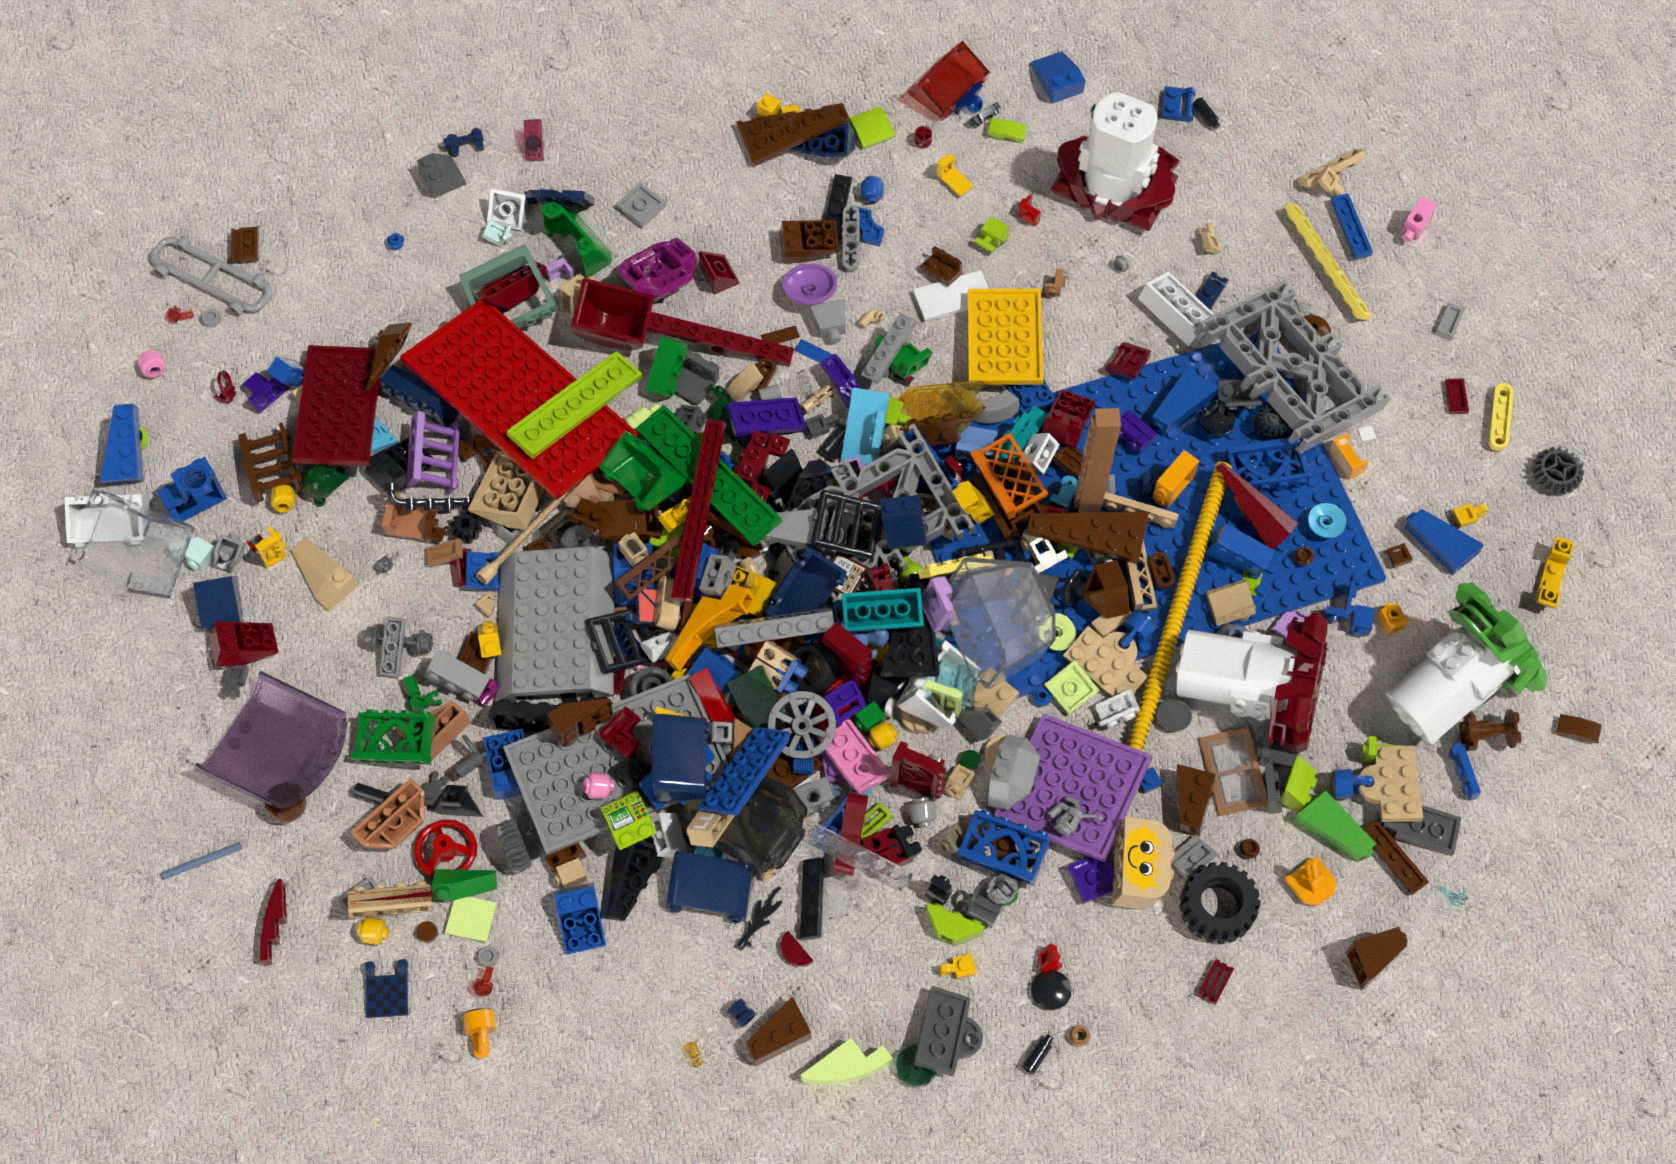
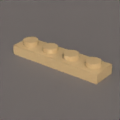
(1338, 165)
(1157, 515)

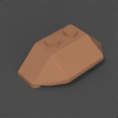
(393, 818)

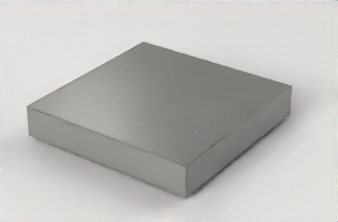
(641, 205)

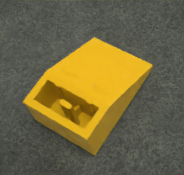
(758, 585)

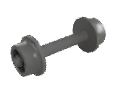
(424, 641)

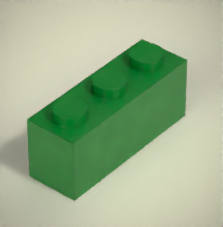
(667, 366)

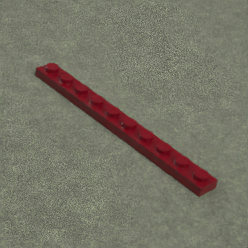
(698, 511)

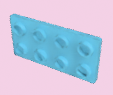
(865, 425)

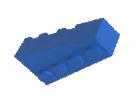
(123, 448)

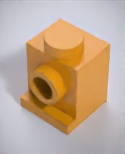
(1392, 623)

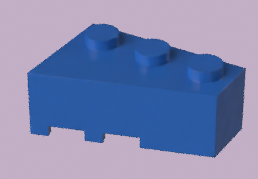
(1239, 550)

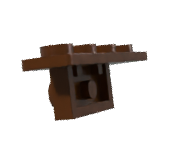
(941, 429)

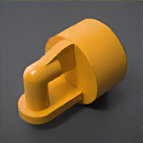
(479, 1024)

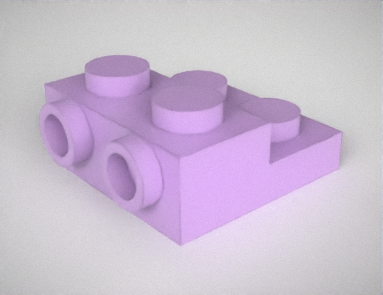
(936, 602)

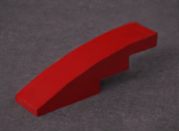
(711, 697)

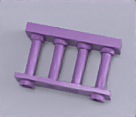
(416, 457)

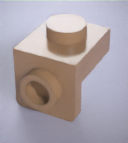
(1054, 290)

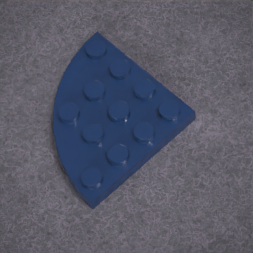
(565, 198)

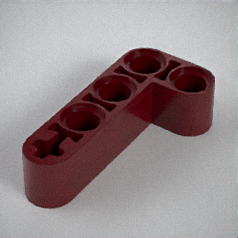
(852, 827)

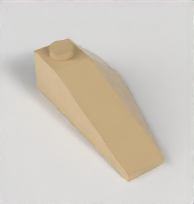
(324, 575)

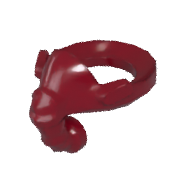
(228, 392)

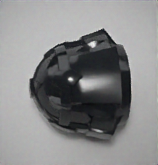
(1213, 420)

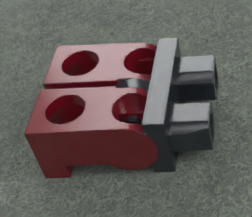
(893, 845)

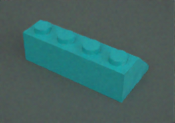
(882, 610)

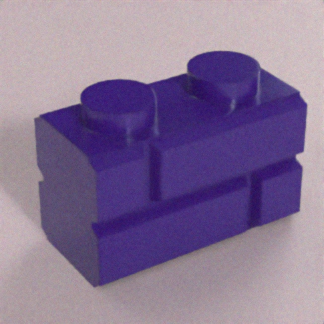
(1136, 432)

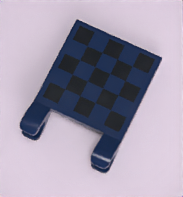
(386, 993)

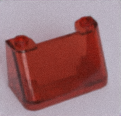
(949, 80)

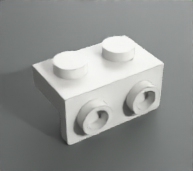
(1117, 708)

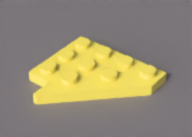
(945, 567)

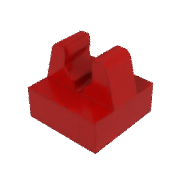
(1049, 959)

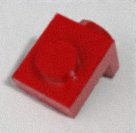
(1027, 212)

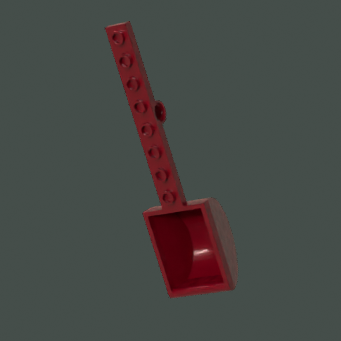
(622, 316)

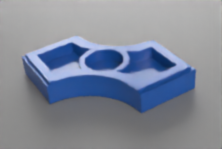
(870, 230)

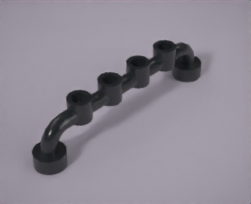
(429, 503)

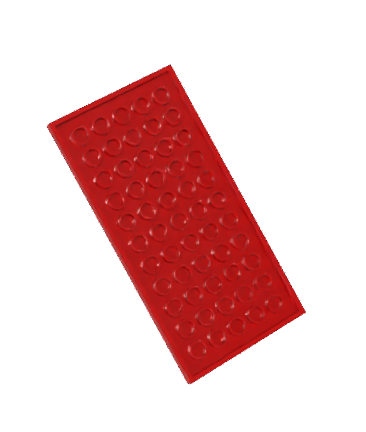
(501, 377)

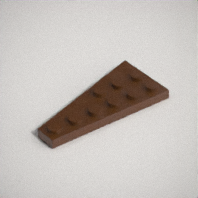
(783, 131)
(1105, 533)

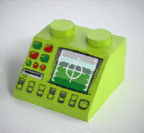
(628, 820)

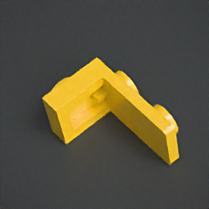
(951, 176)
(489, 639)

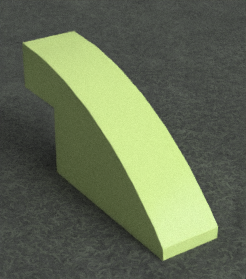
(846, 1065)

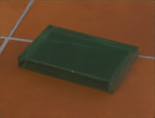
(755, 697)

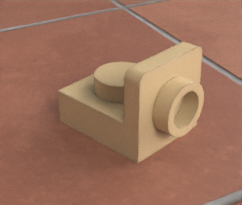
(959, 781)

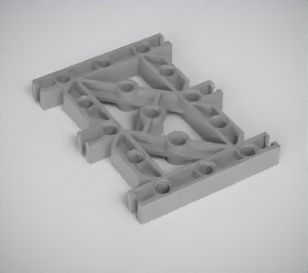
(1321, 366)
(911, 467)

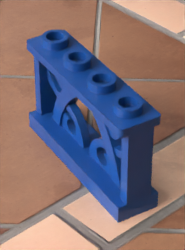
(1262, 481)
(1018, 871)

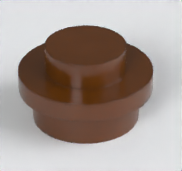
(1304, 556)
(1249, 848)

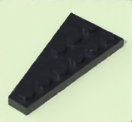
(914, 649)

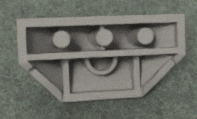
(1012, 772)

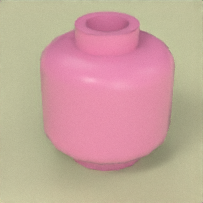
(151, 363)
(598, 785)

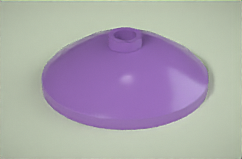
(810, 284)

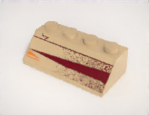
(389, 901)

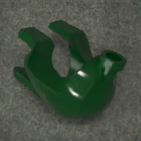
(322, 480)

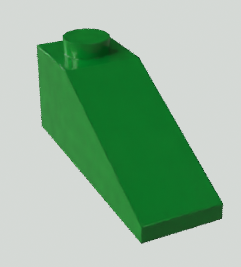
(458, 884)

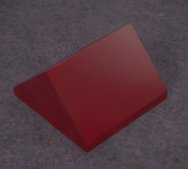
(717, 271)

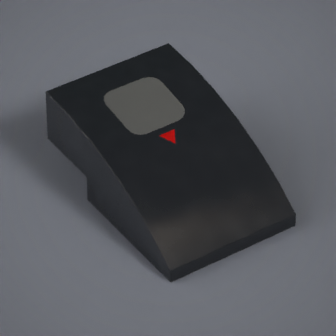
(782, 478)

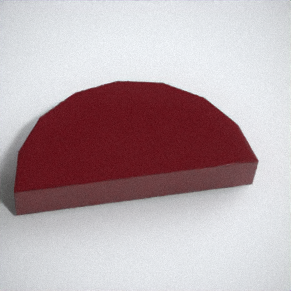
(794, 952)

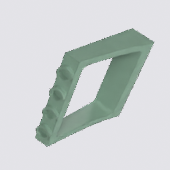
(502, 265)

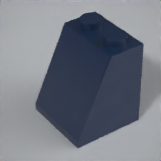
(904, 522)
(218, 601)

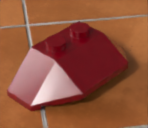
(512, 287)

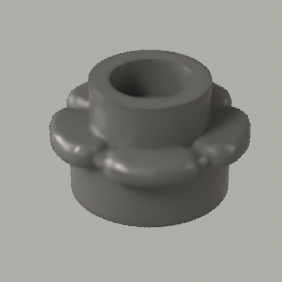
(384, 564)

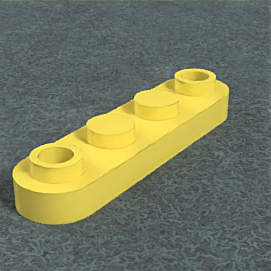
(1501, 417)

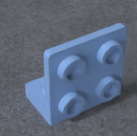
(972, 439)

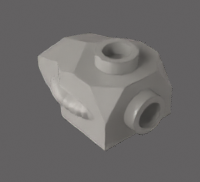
(228, 552)

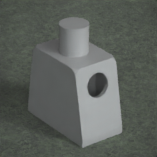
(829, 319)

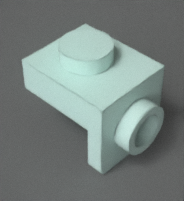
(496, 233)

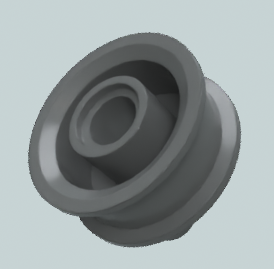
(648, 678)

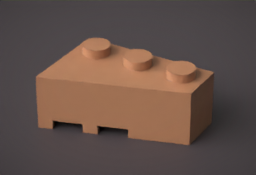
(449, 724)

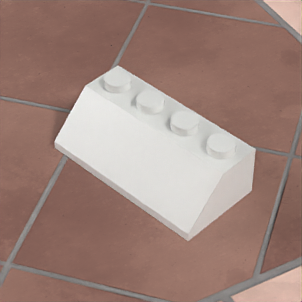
(1175, 307)

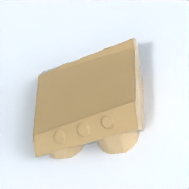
(1231, 603)

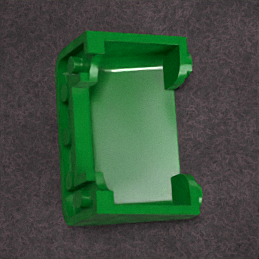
(563, 221)
(641, 471)

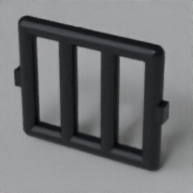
(860, 505)
(998, 546)
(597, 647)

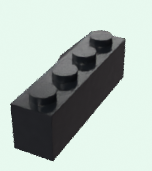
(520, 715)

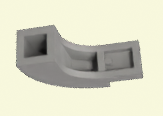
(998, 408)

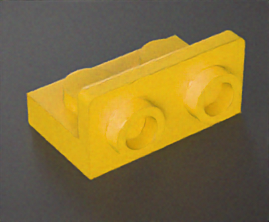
(272, 548)

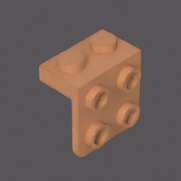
(403, 523)

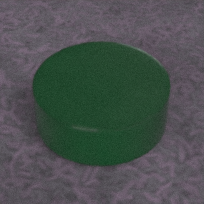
(970, 759)

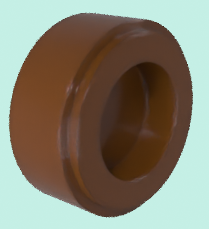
(427, 932)

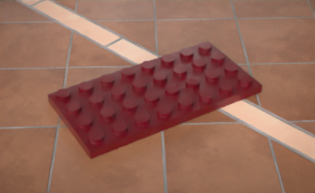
(336, 408)

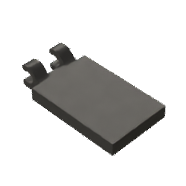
(1435, 832)

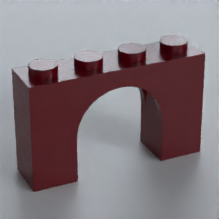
(853, 655)

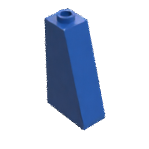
(1183, 400)
(1442, 540)

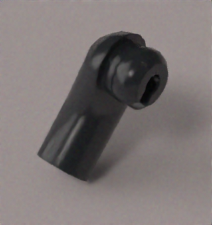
(902, 683)

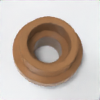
(1079, 1029)

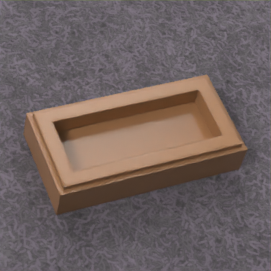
(444, 552)

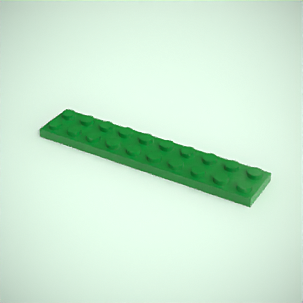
(730, 493)

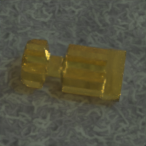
(693, 1053)

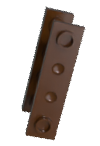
(255, 473)

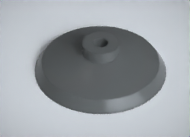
(1174, 714)

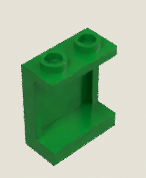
(908, 359)

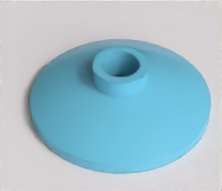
(1327, 513)

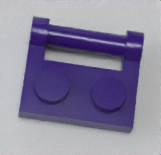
(841, 697)

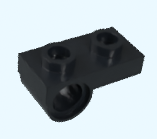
(939, 890)

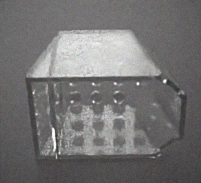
(1000, 617)

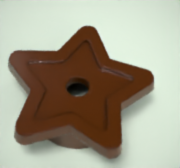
(471, 449)

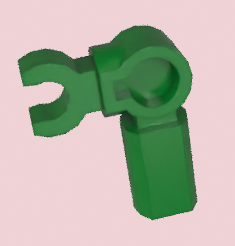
(413, 693)

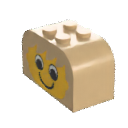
(1141, 863)

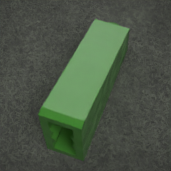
(1336, 827)

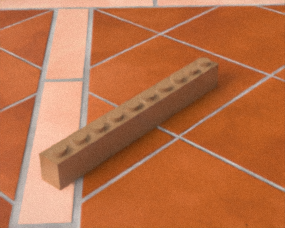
(1097, 460)

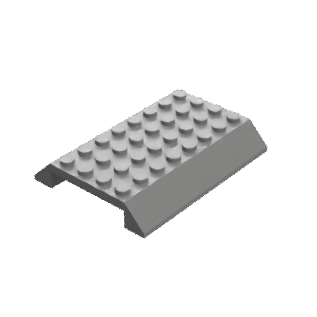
(543, 622)

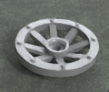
(804, 719)

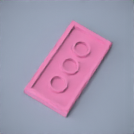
(855, 758)

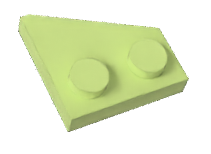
(946, 698)

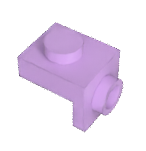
(558, 268)

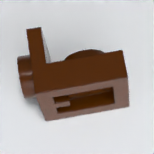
(432, 531)

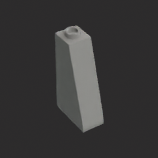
(796, 528)

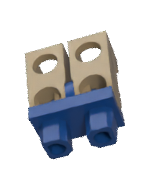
(780, 667)

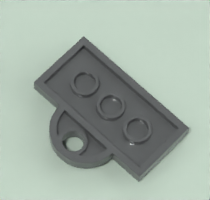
(946, 1032)

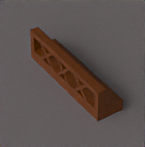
(646, 565)

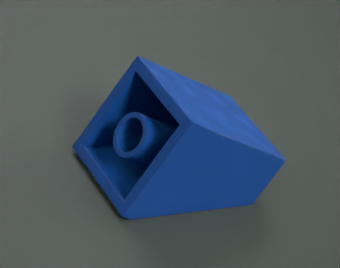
(720, 666)

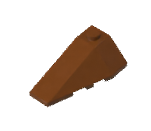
(388, 346)

